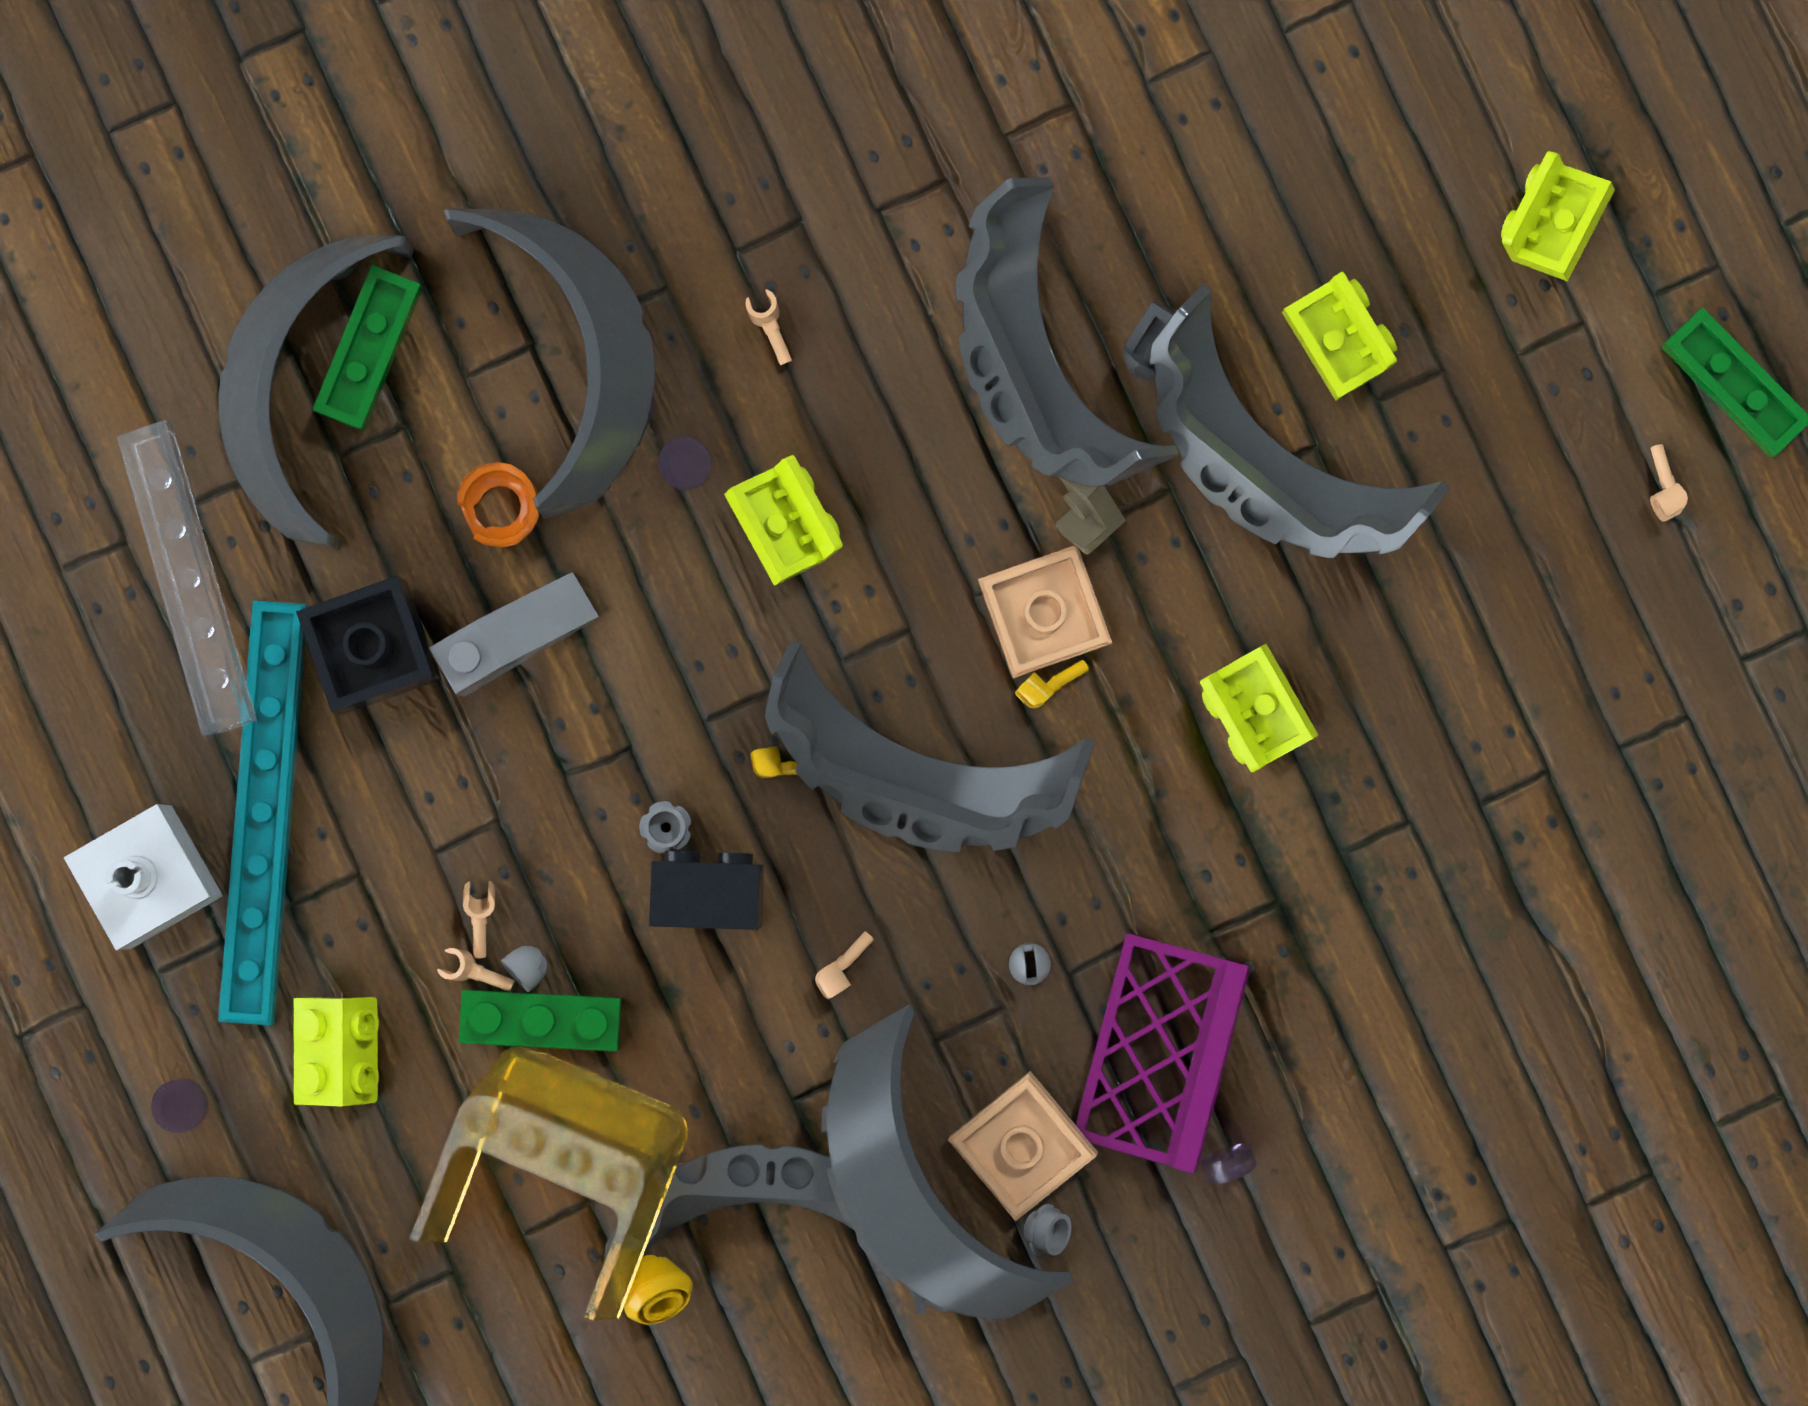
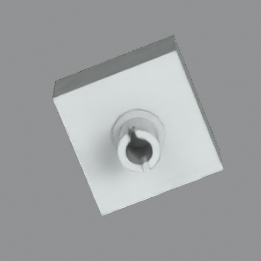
(143, 876)

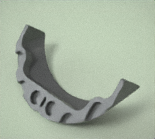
(615, 346)
(1012, 357)
(252, 371)
(1253, 474)
(907, 792)
(748, 1176)
(890, 1199)
(295, 1247)

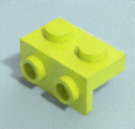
(1555, 217)
(1341, 335)
(785, 520)
(1257, 709)
(335, 1051)

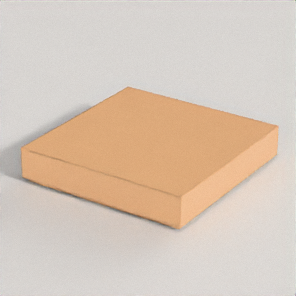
(1044, 611)
(1022, 1146)

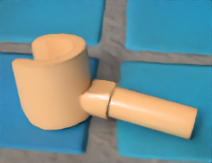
(768, 321)
(1673, 497)
(479, 911)
(471, 970)
(831, 978)

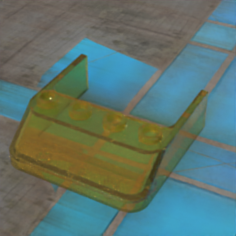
(572, 1133)

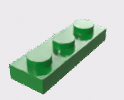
(367, 348)
(1736, 382)
(540, 1020)

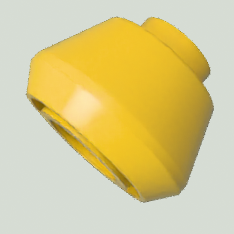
(657, 1291)

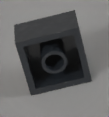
(368, 645)
(706, 893)

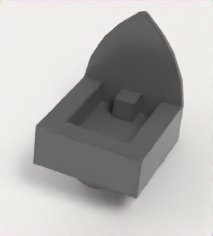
(1138, 348)

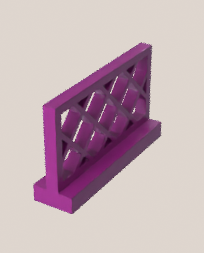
(1206, 1065)

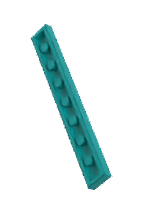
(263, 816)

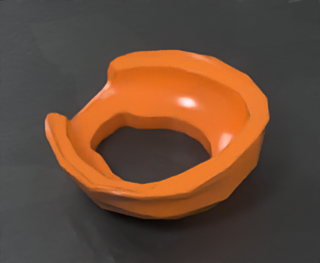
(486, 478)

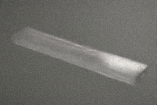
(186, 578)

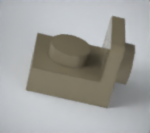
(1091, 516)

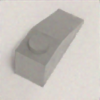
(513, 634)

